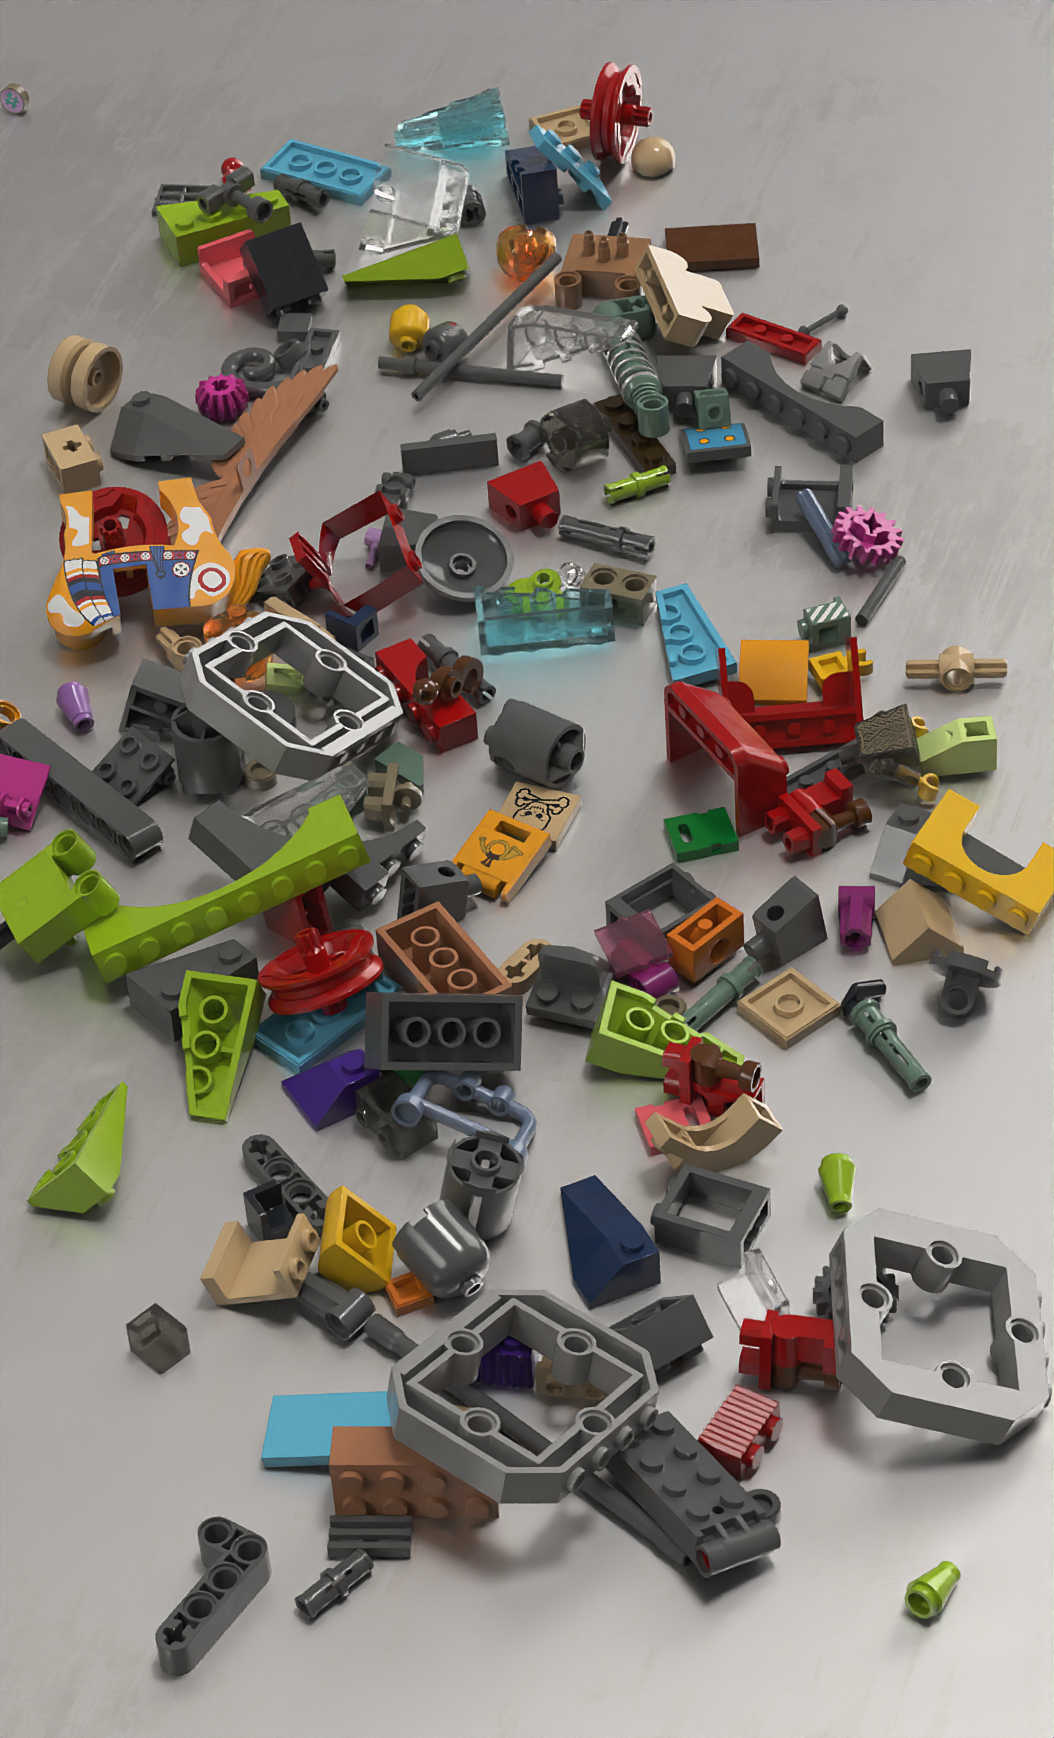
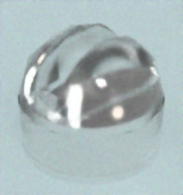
(573, 569)

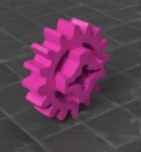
(867, 535)

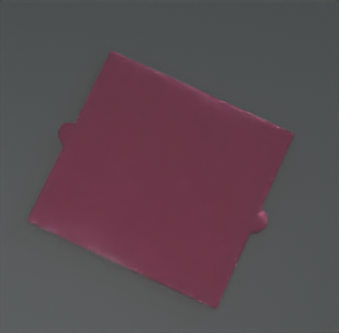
(633, 943)

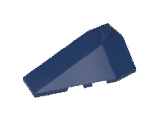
(606, 1244)

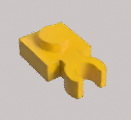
(835, 662)

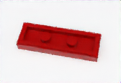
(774, 338)

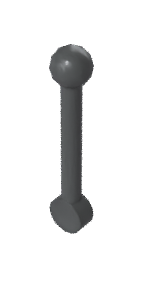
(842, 310)

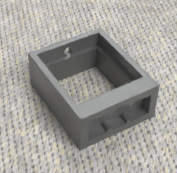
(656, 890)
(707, 1240)

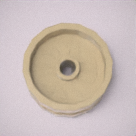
(85, 373)

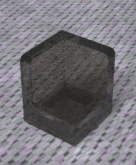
(158, 1338)

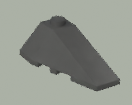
(164, 428)
(900, 833)

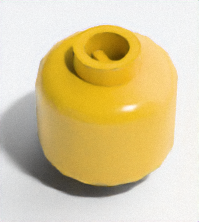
(408, 327)

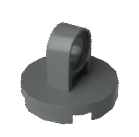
(963, 974)

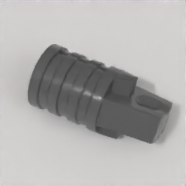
(473, 208)

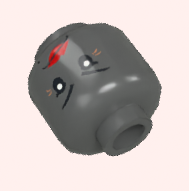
(442, 340)

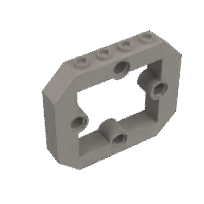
(249, 715)
(948, 1396)
(470, 1440)

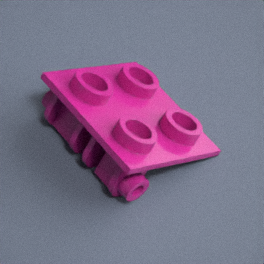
(21, 790)

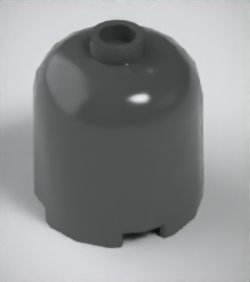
(444, 1251)

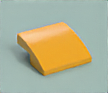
(775, 670)

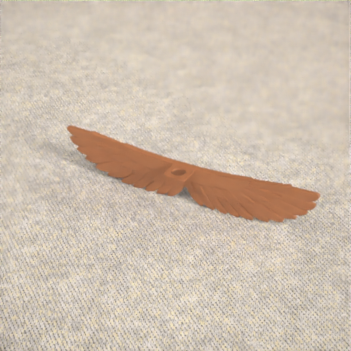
(264, 433)

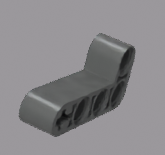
(236, 1574)

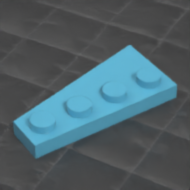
(689, 637)

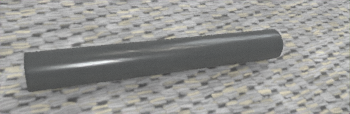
(880, 590)

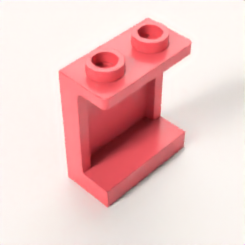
(223, 268)

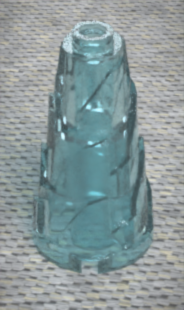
(461, 125)

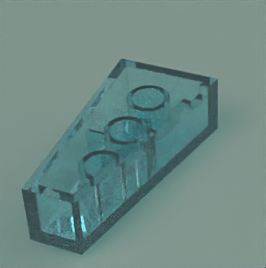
(542, 619)

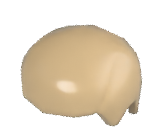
(652, 157)

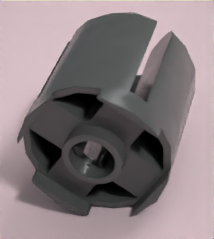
(495, 1184)

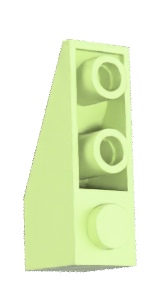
(960, 747)

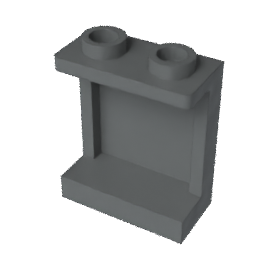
(784, 510)

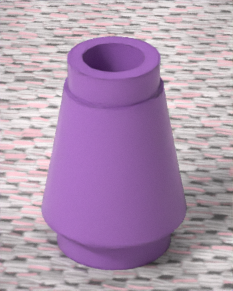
(76, 705)

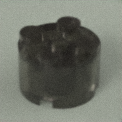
(575, 435)

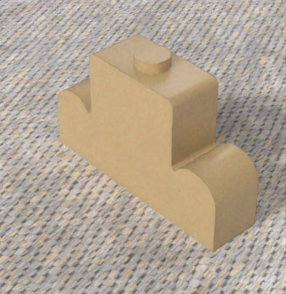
(681, 300)

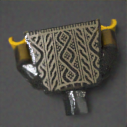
(891, 751)

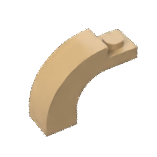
(720, 1143)

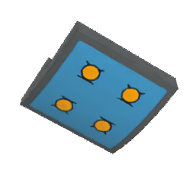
(715, 443)

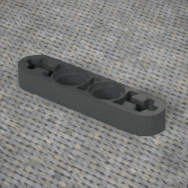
(295, 1183)

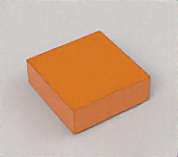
(407, 1294)

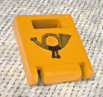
(501, 858)

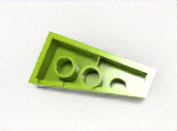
(188, 227)

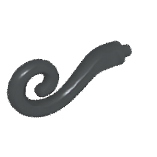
(258, 389)

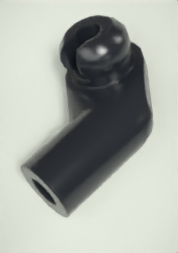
(860, 991)

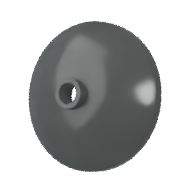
(466, 545)

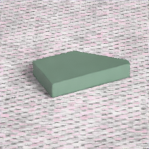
(410, 764)

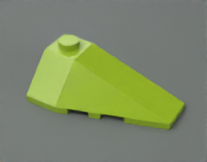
(635, 1033)
(89, 1161)

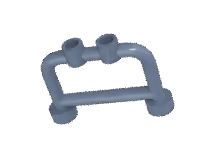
(412, 1106)

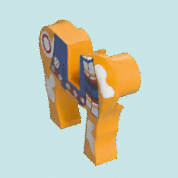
(184, 580)

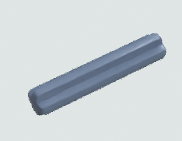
(821, 526)

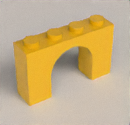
(940, 857)

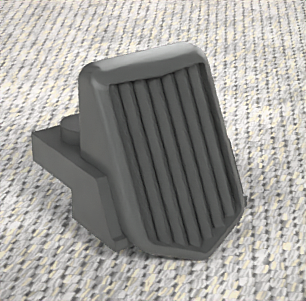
(570, 985)

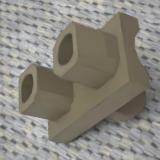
(388, 795)

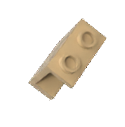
(261, 1269)

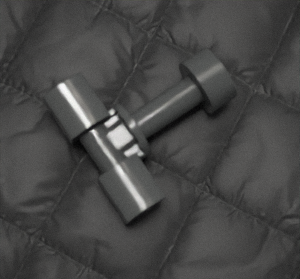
(234, 194)

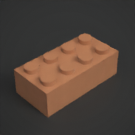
(435, 955)
(385, 1477)

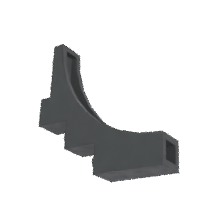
(243, 846)

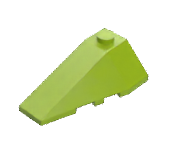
(430, 263)
(218, 1032)

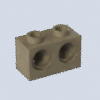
(630, 591)

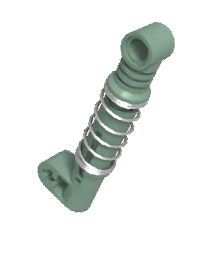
(639, 382)

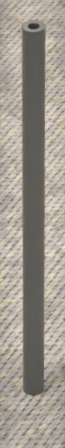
(485, 327)

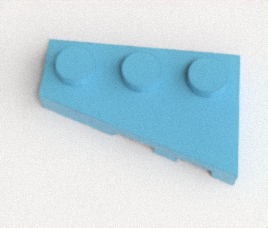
(566, 158)

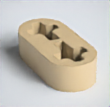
(521, 964)

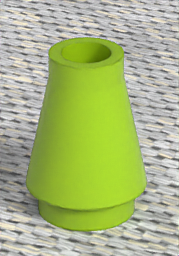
(838, 1177)
(930, 1591)

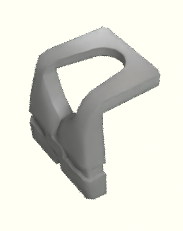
(831, 377)

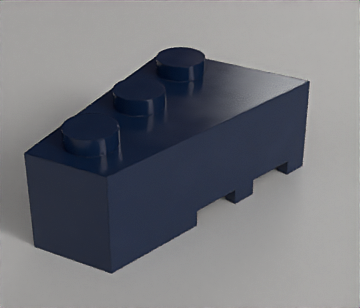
(534, 184)

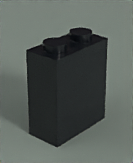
(284, 270)

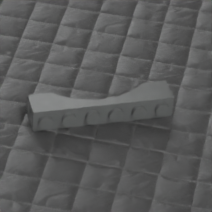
(843, 428)

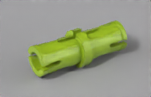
(637, 484)

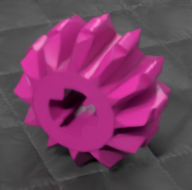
(222, 397)

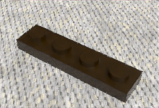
(642, 451)

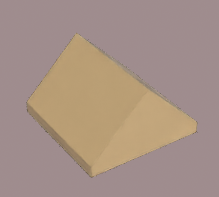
(916, 924)

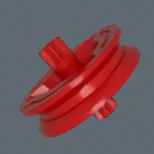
(615, 112)
(145, 527)
(320, 971)

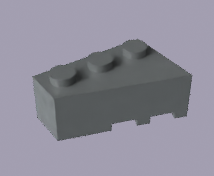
(152, 698)
(157, 988)

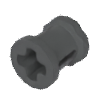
(524, 442)

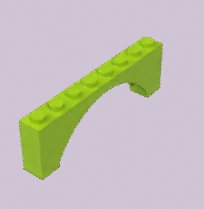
(317, 853)

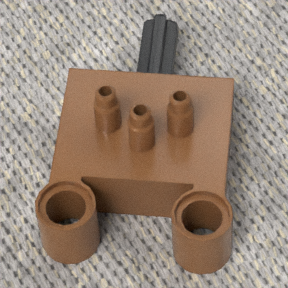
(600, 266)

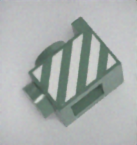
(825, 625)

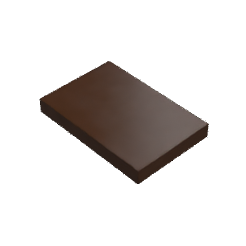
(715, 246)

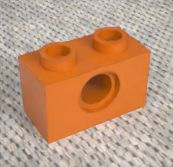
(706, 939)

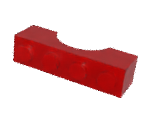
(442, 722)

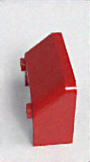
(708, 721)
(807, 722)

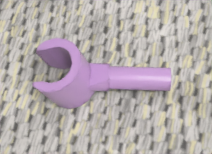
(372, 540)

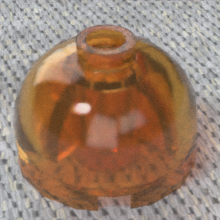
(523, 250)

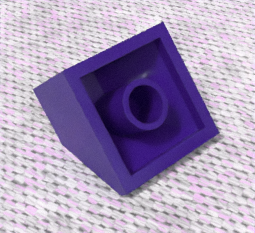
(328, 1089)

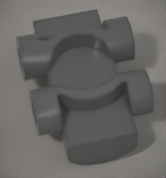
(396, 486)

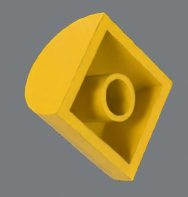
(355, 1243)

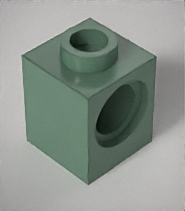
(712, 408)

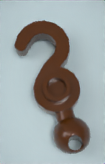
(449, 682)

